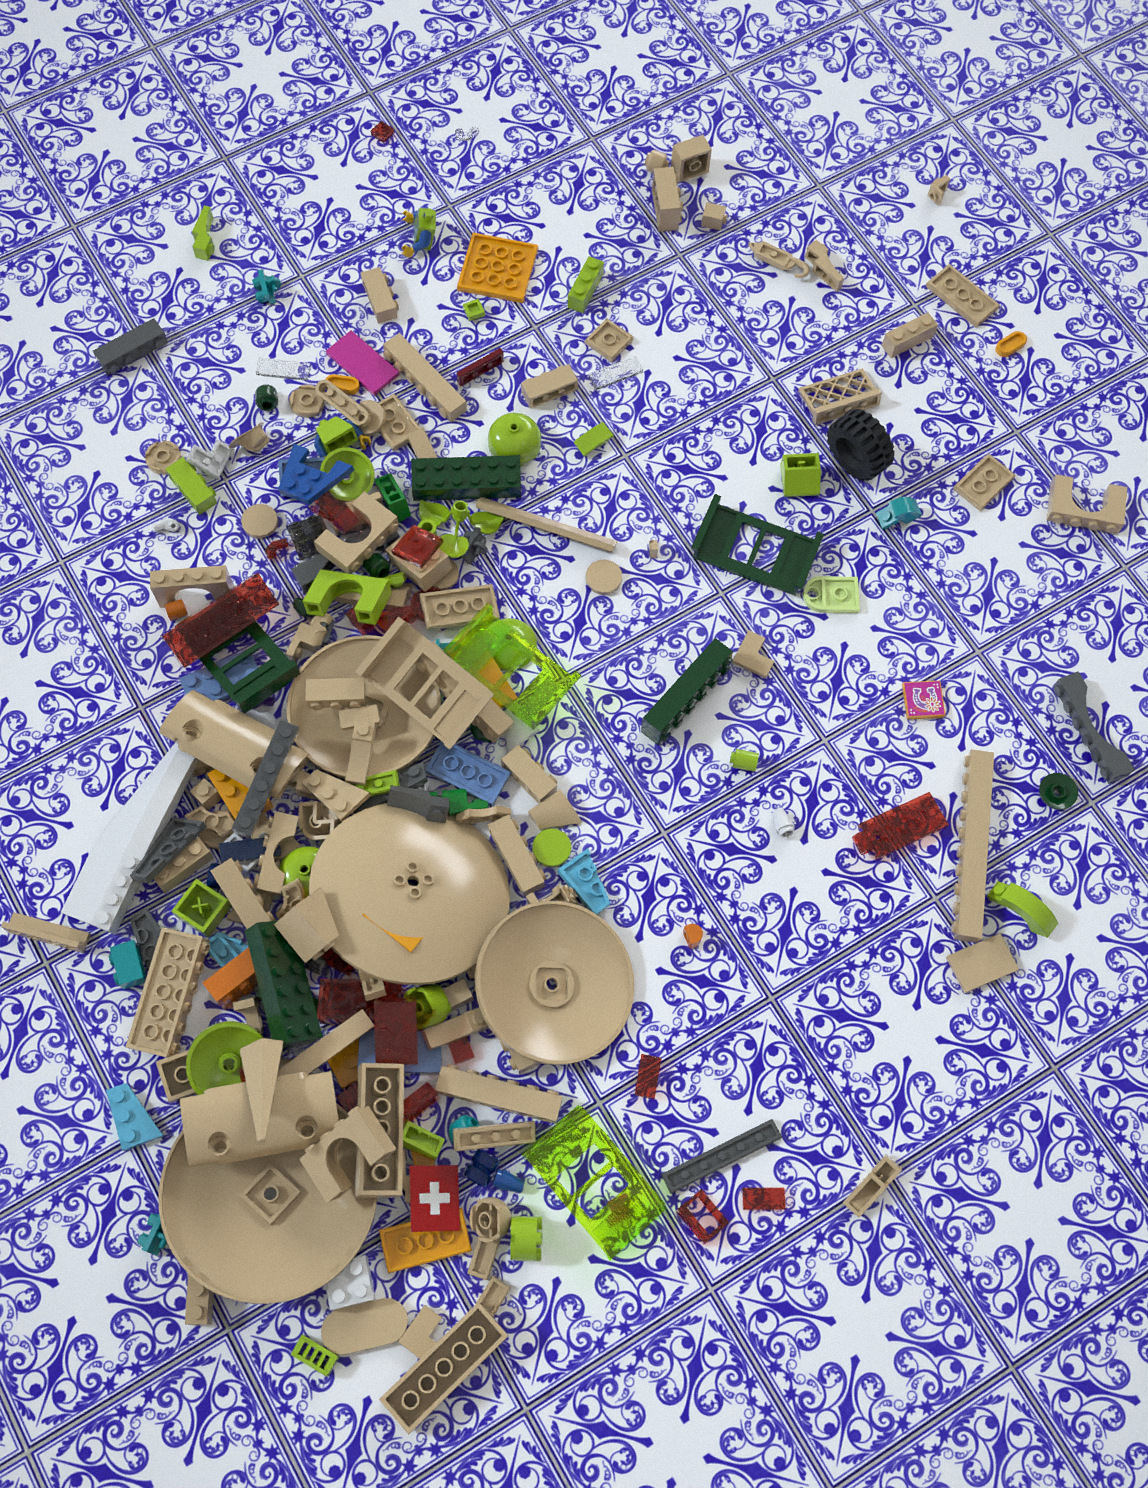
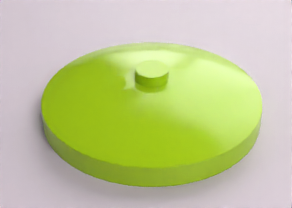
(215, 1055)

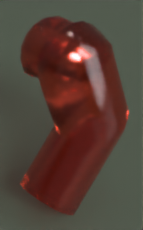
(275, 545)

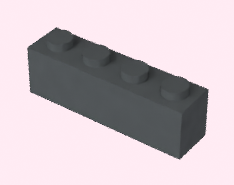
(130, 346)

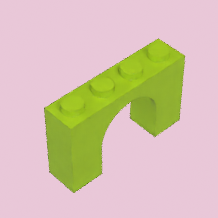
(331, 584)

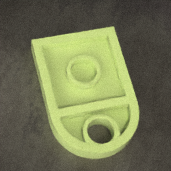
(833, 594)

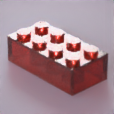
(345, 997)

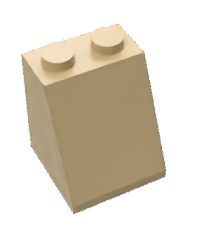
(309, 926)

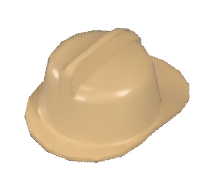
(252, 440)

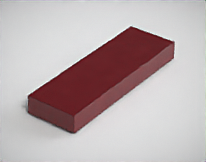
(480, 367)

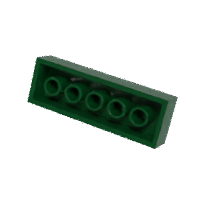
(466, 478)
(686, 692)
(283, 986)

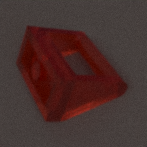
(419, 1102)
(693, 1223)

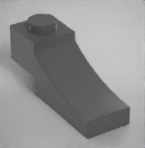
(419, 802)

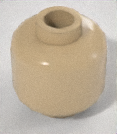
(656, 160)

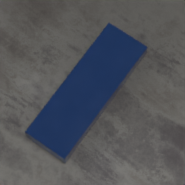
(244, 850)

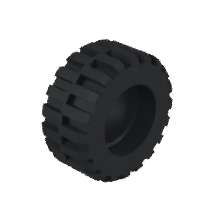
(860, 444)

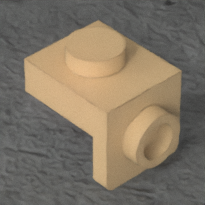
(937, 189)
(372, 987)

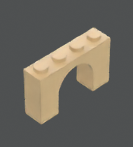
(1064, 510)
(351, 555)
(167, 583)
(322, 1158)

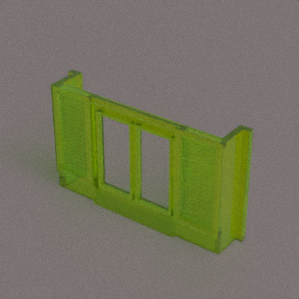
(479, 644)
(626, 1213)

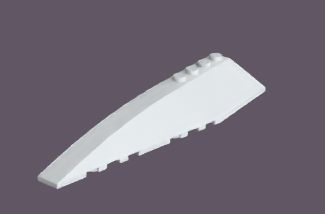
(105, 883)

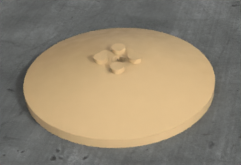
(398, 736)
(589, 973)

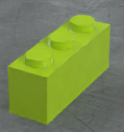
(585, 284)
(191, 485)

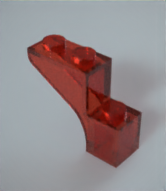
(338, 515)
(385, 620)

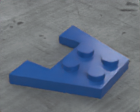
(308, 483)

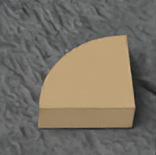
(653, 548)

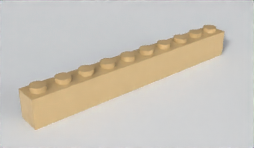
(973, 846)

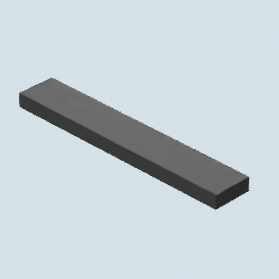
(721, 1156)

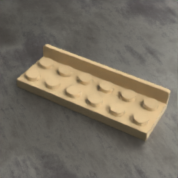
(168, 993)

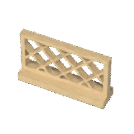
(835, 410)

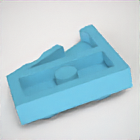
(225, 948)

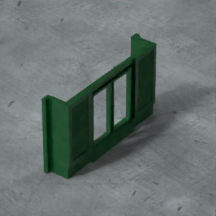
(719, 534)
(262, 681)

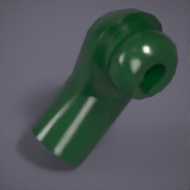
(299, 607)
(478, 734)

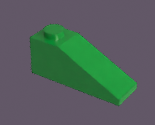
(393, 496)

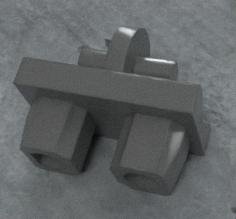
(476, 545)

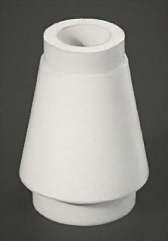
(783, 824)

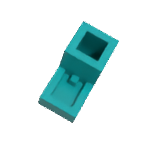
(900, 509)

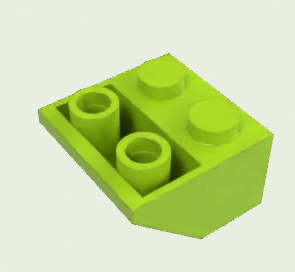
(800, 474)

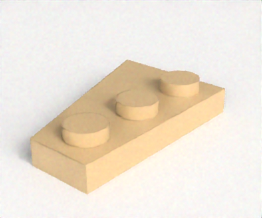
(335, 794)

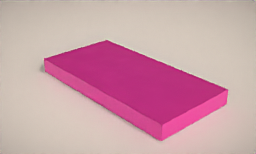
(362, 362)

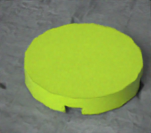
(551, 847)

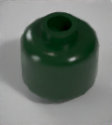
(266, 397)
(376, 566)

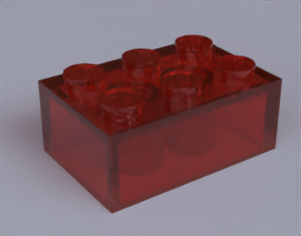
(396, 1031)

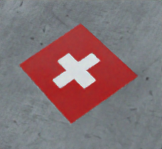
(434, 1198)

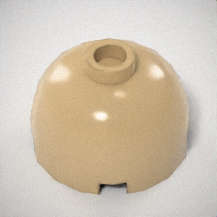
(490, 1219)

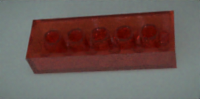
(219, 620)

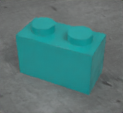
(127, 964)

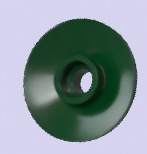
(1063, 785)

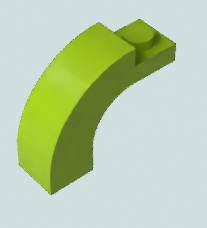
(1028, 906)

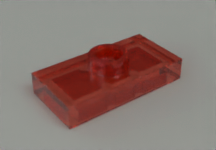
(647, 1076)
(763, 1198)

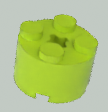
(431, 1004)
(526, 1238)

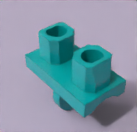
(269, 286)
(156, 1239)

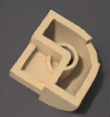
(316, 820)

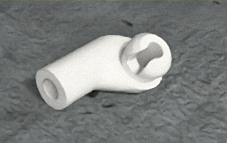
(166, 523)

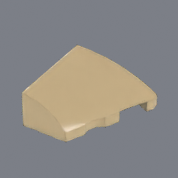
(554, 812)

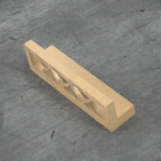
(47, 932)

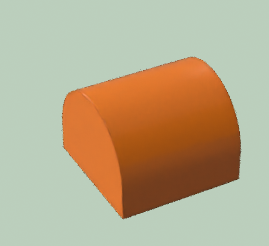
(176, 609)
(693, 935)

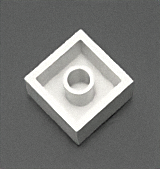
(351, 1285)

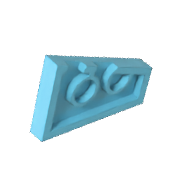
(583, 878)
(131, 1118)

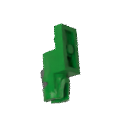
(458, 799)

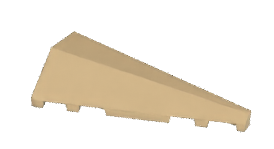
(397, 599)
(261, 1069)

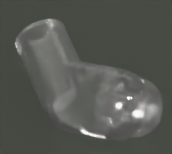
(466, 136)

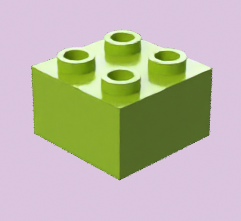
(201, 908)

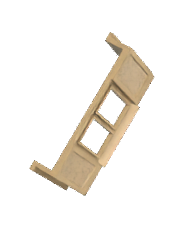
(393, 660)

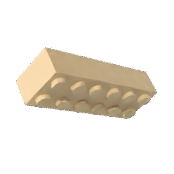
(383, 1091)
(443, 1368)

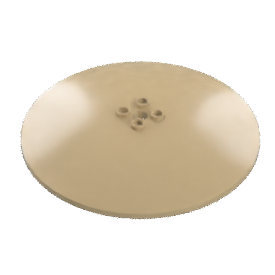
(453, 907)
(255, 1245)

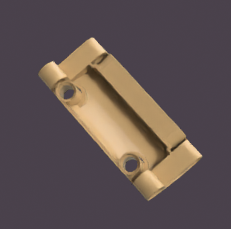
(227, 740)
(225, 1119)

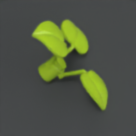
(455, 545)

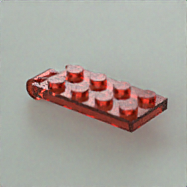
(900, 826)

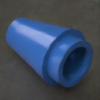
(507, 1181)

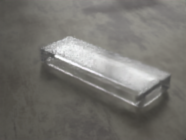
(283, 369)
(615, 373)

